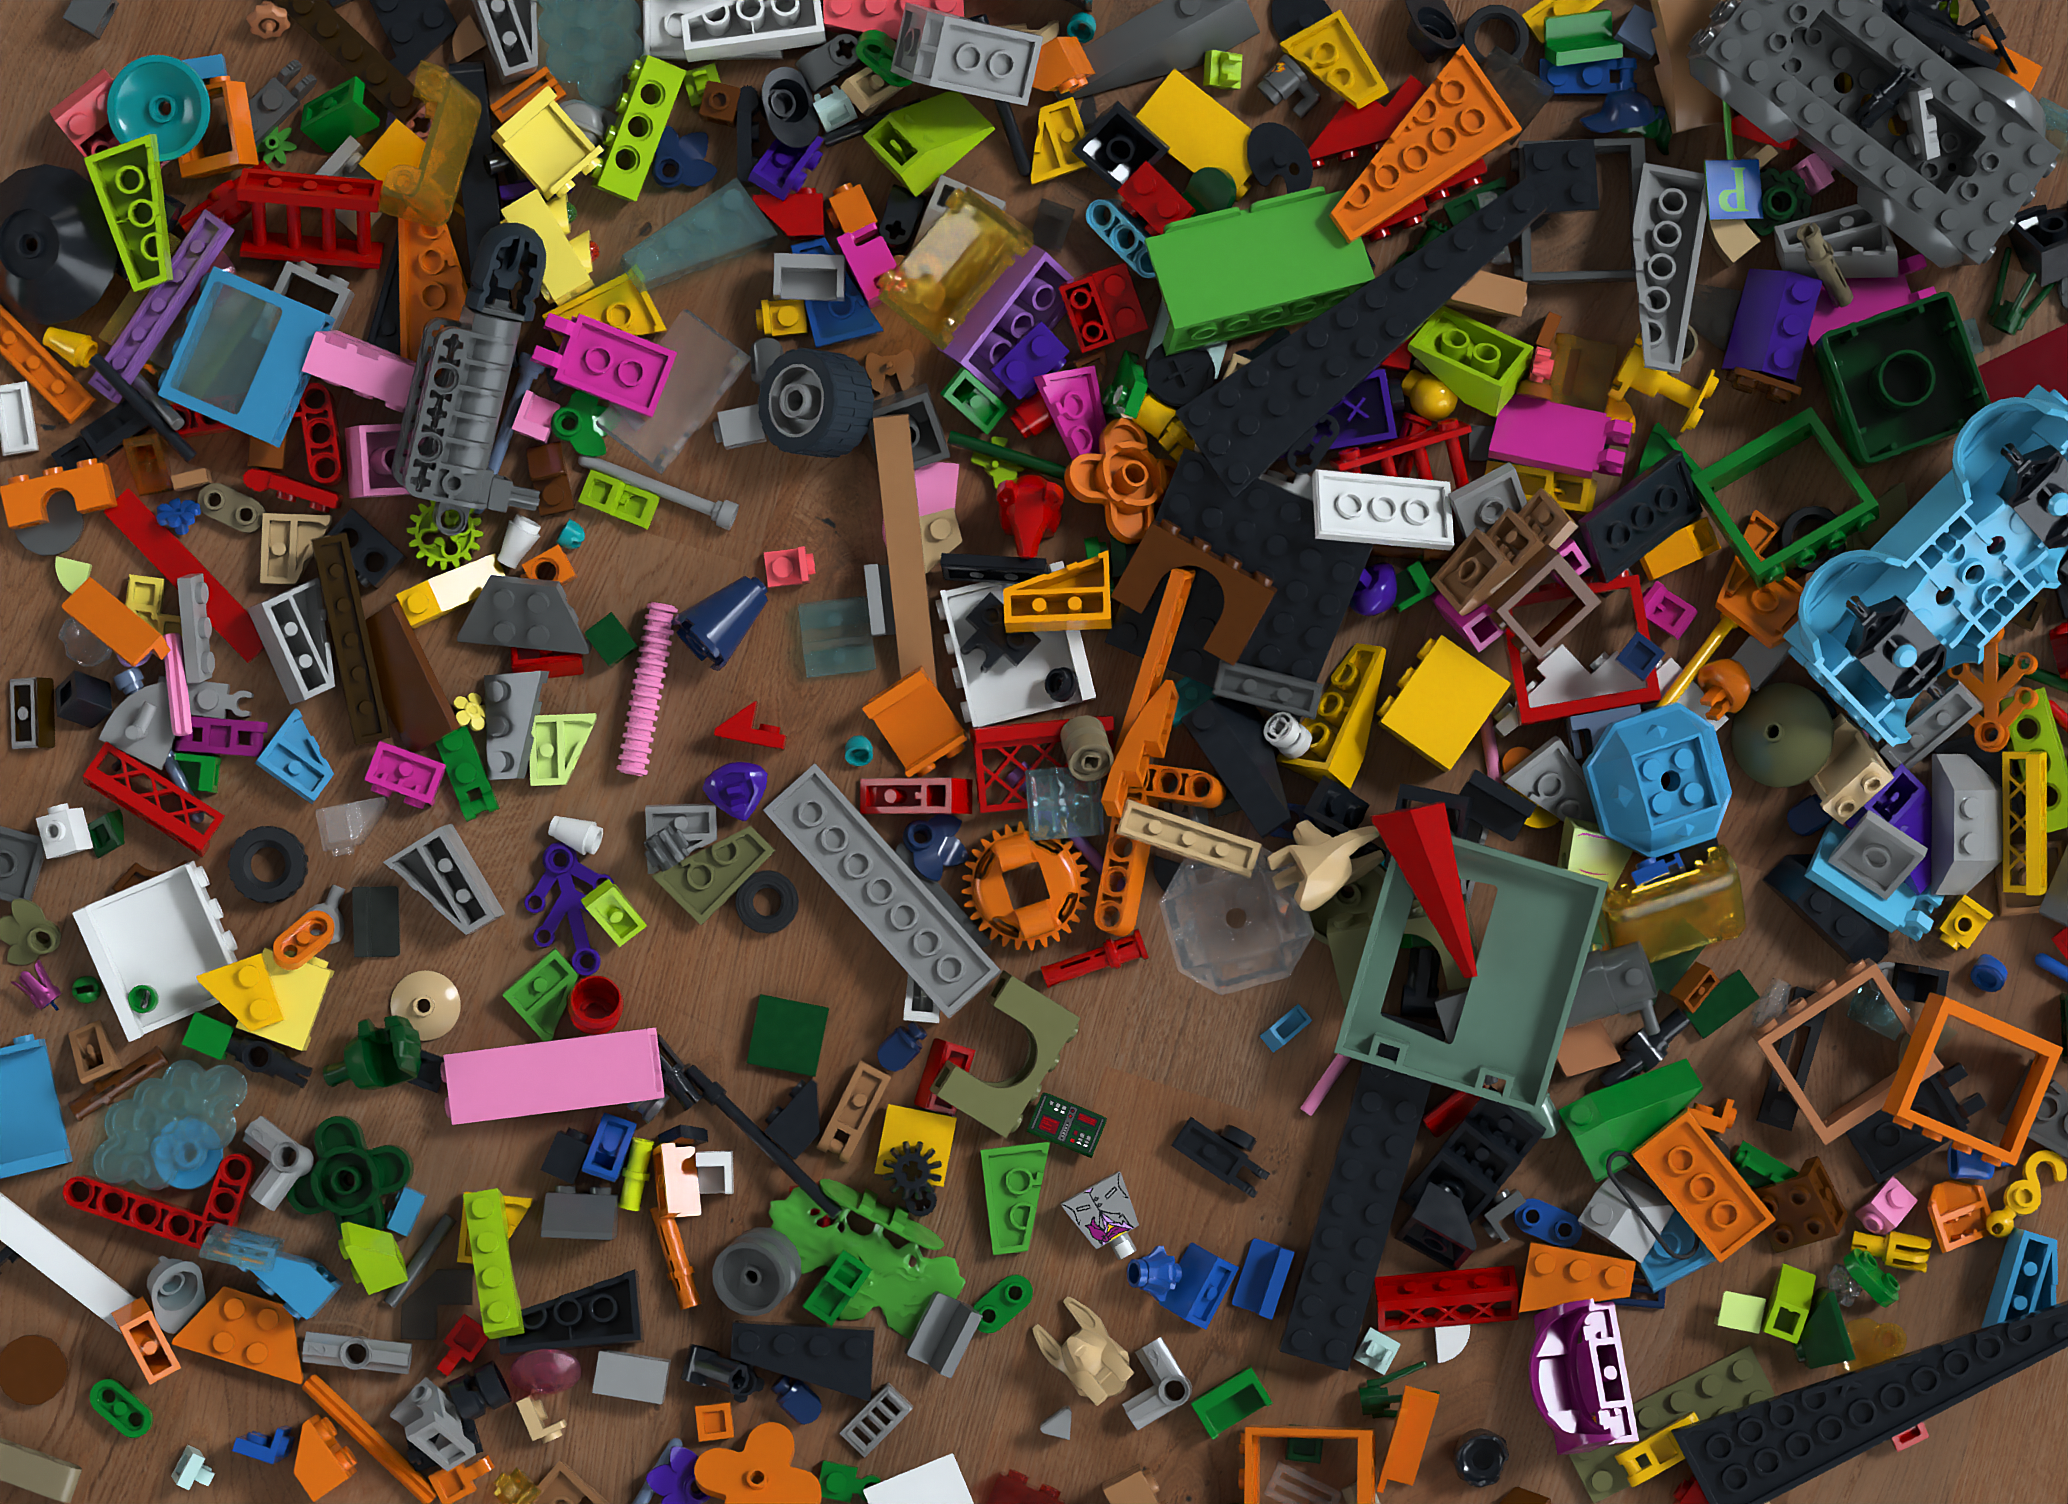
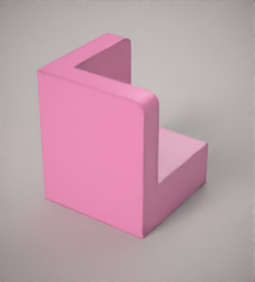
(535, 417)

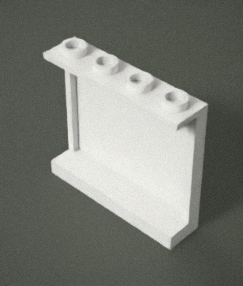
(1009, 690)
(159, 938)

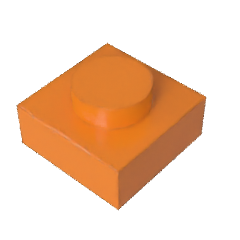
(714, 1421)

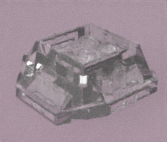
(1229, 957)

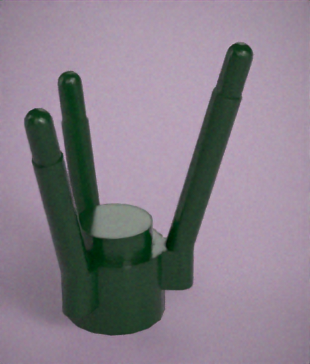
(2008, 316)
(1377, 1400)

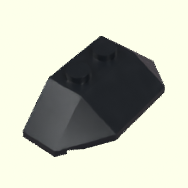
(1833, 920)

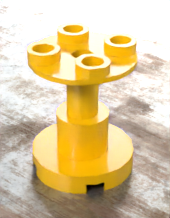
(1653, 381)

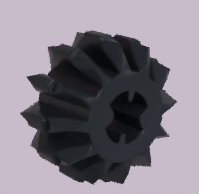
(901, 1176)

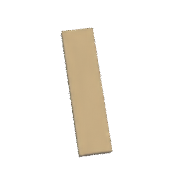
(1188, 838)

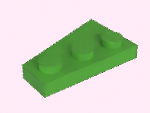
(1012, 1193)

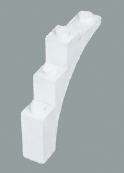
(1568, 680)

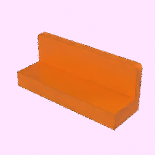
(114, 623)
(1408, 1437)

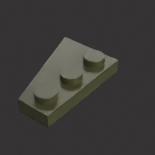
(714, 874)

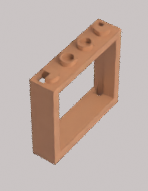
(1804, 1009)

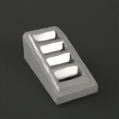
(897, 1399)

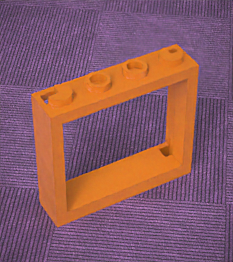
(1917, 1059)
(1250, 1446)

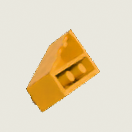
(1062, 599)

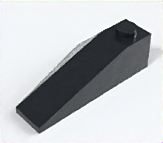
(2042, 242)

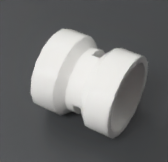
(1287, 735)

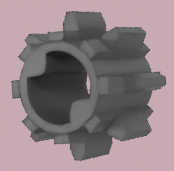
(666, 848)

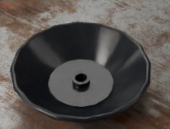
(74, 247)

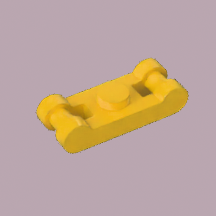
(1660, 1450)

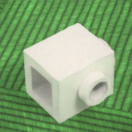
(64, 831)

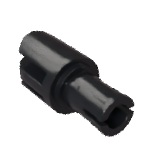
(674, 1078)

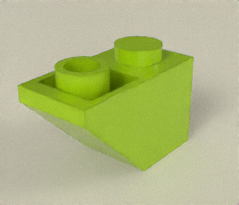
(374, 1257)
(1788, 1304)

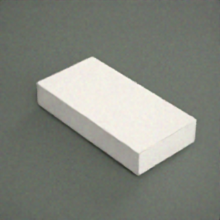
(17, 420)

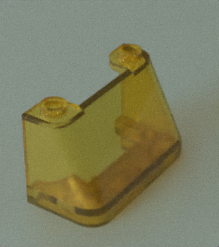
(430, 191)
(954, 265)
(1679, 910)

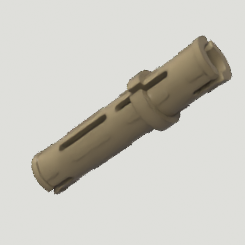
(1820, 256)

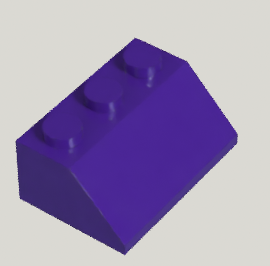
(1772, 323)

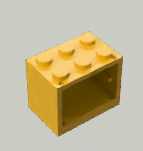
(1441, 702)

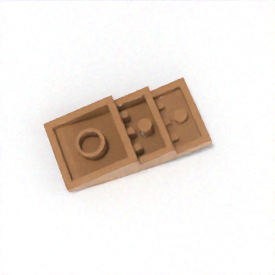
(1684, 97)
(1493, 558)

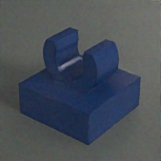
(1640, 656)

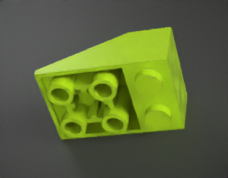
(927, 138)

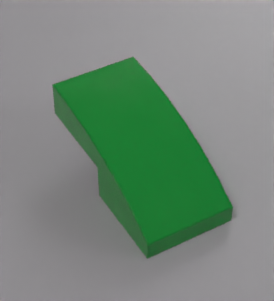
(837, 1287)

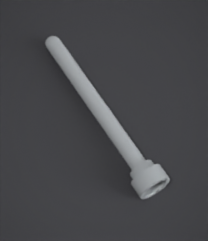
(721, 512)

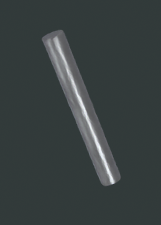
(157, 402)

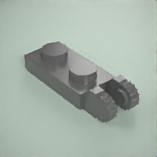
(275, 102)

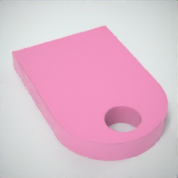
(935, 488)

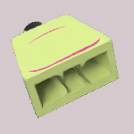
(1591, 853)

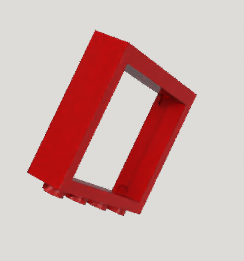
(1553, 592)

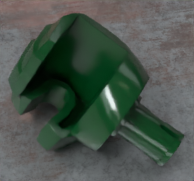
(378, 1056)

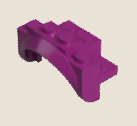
(1581, 1379)

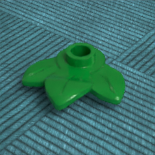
(585, 436)

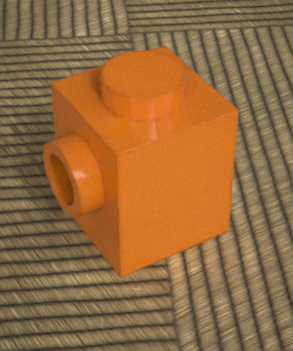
(850, 208)

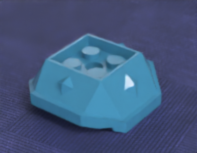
(1627, 786)

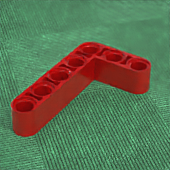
(311, 420)
(166, 1211)

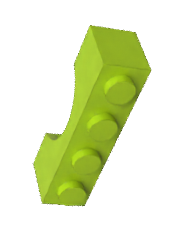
(492, 1263)

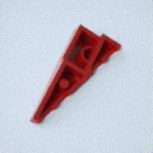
(1425, 853)

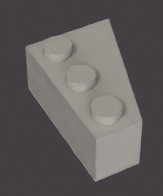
(449, 879)

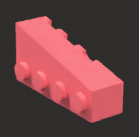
(859, 16)

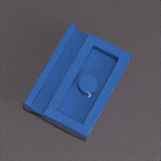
(1653, 871)

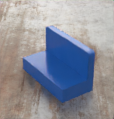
(1262, 1277)
(1201, 1286)

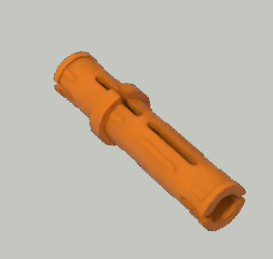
(677, 1262)

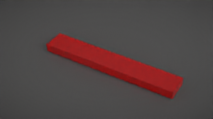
(175, 561)

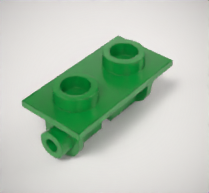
(1758, 1167)

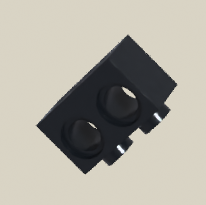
(369, 543)

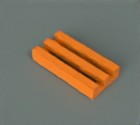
(522, 88)

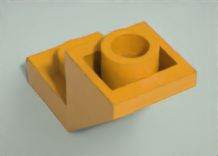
(1681, 549)

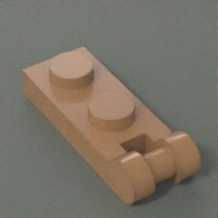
(854, 1110)

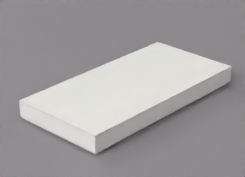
(664, 31)
(1382, 510)

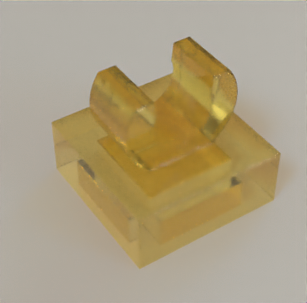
(516, 1488)

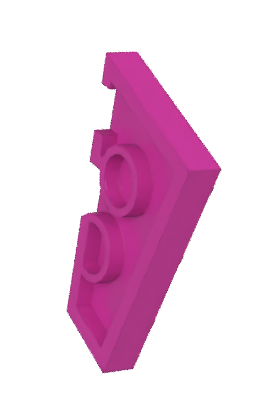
(1075, 407)

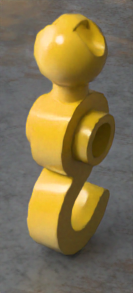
(2024, 1195)

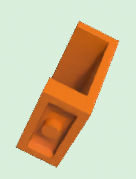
(916, 722)

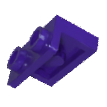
(784, 167)
(1029, 357)

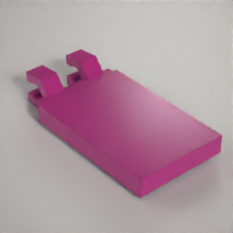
(1869, 299)
(607, 362)
(1559, 438)

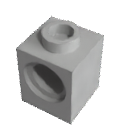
(739, 427)

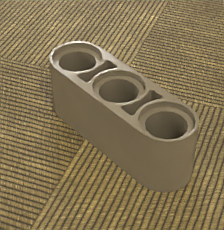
(38, 1471)

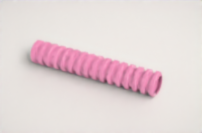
(647, 689)

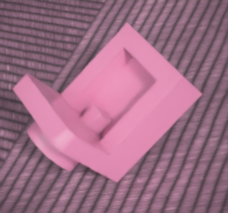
(1886, 1207)

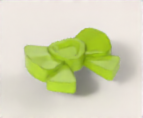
(995, 467)

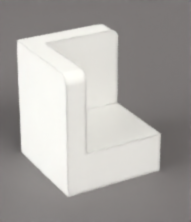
(715, 1172)

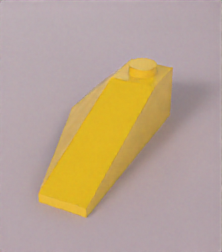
(1342, 719)

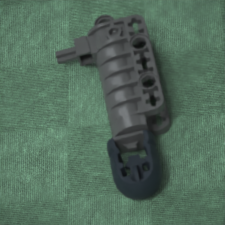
(466, 405)

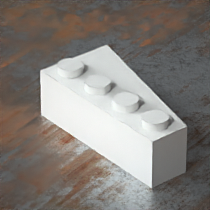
(751, 27)

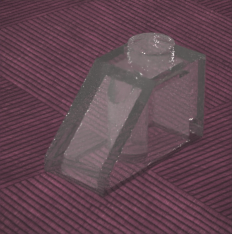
(349, 824)

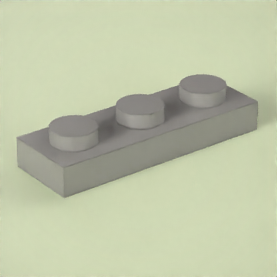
(195, 628)
(1933, 726)

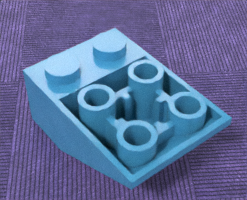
(300, 1282)

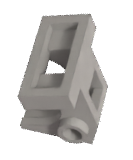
(430, 1412)

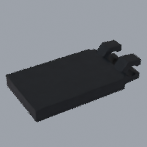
(1890, 1147)

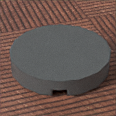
(60, 533)

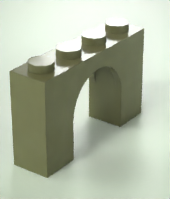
(1349, 933)
(1002, 1102)

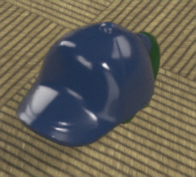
(1629, 113)

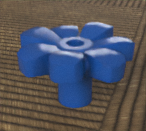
(178, 514)

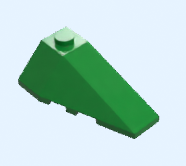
(1627, 1114)

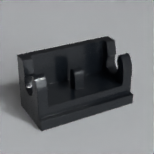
(107, 432)

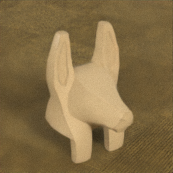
(1323, 863)
(1089, 1356)

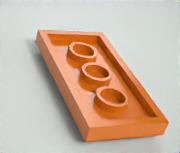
(1703, 1186)

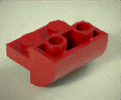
(1103, 306)

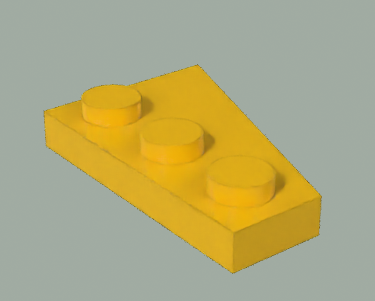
(1337, 59)

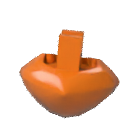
(1724, 687)

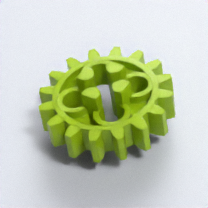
(436, 551)

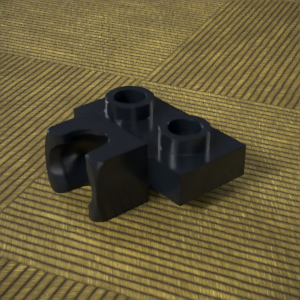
(992, 636)

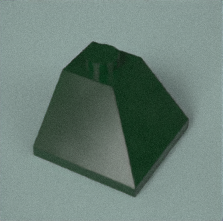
(1824, 1334)

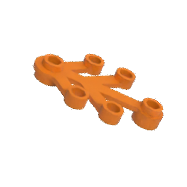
(1993, 690)

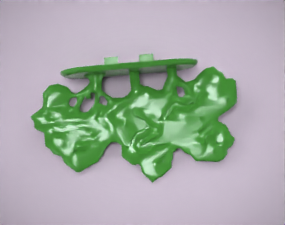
(892, 1284)

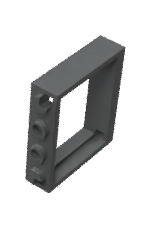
(1522, 263)

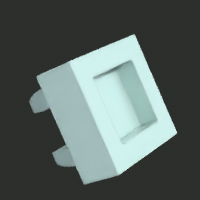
(834, 109)
(1376, 1350)
(191, 1468)

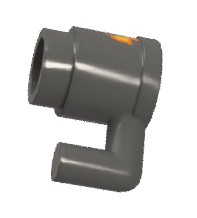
(1283, 81)

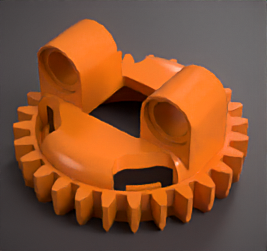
(1037, 919)

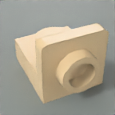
(533, 1416)

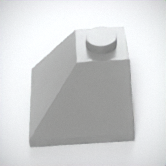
(1618, 1224)

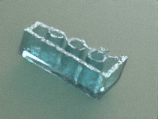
(708, 233)

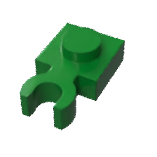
(840, 1481)

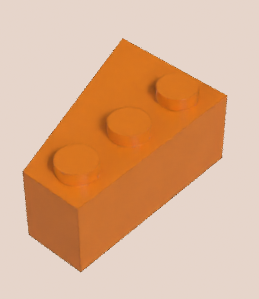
(1568, 1275)

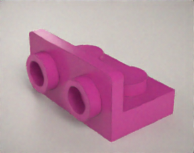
(405, 774)

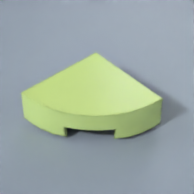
(72, 573)

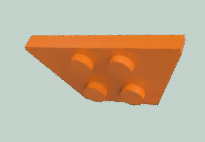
(245, 1333)

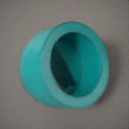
(1088, 20)
(571, 535)
(858, 751)

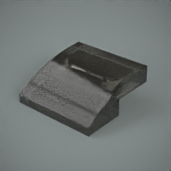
(1516, 86)

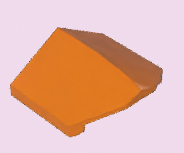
(1958, 1213)

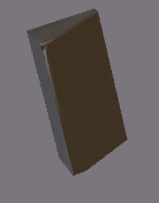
(32, 713)

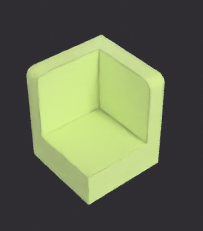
(1741, 1312)

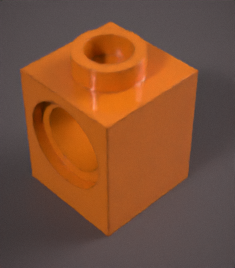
(555, 556)

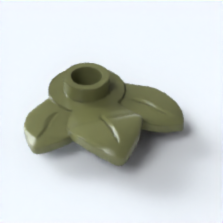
(22, 931)

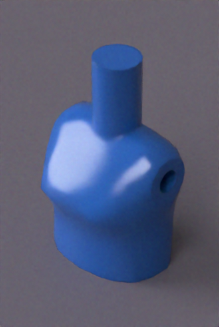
(1970, 1166)

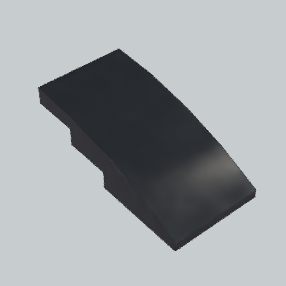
(1479, 1154)

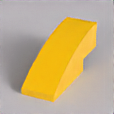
(1569, 491)

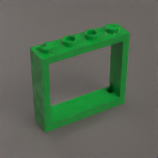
(1760, 452)

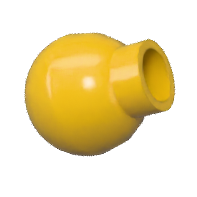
(1429, 395)

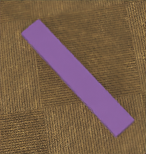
(164, 301)

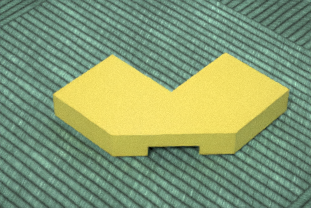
(146, 600)

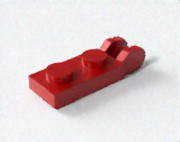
(290, 489)

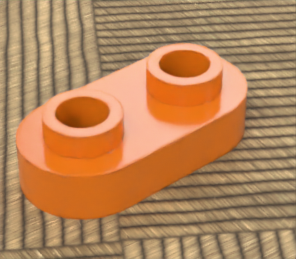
(301, 941)

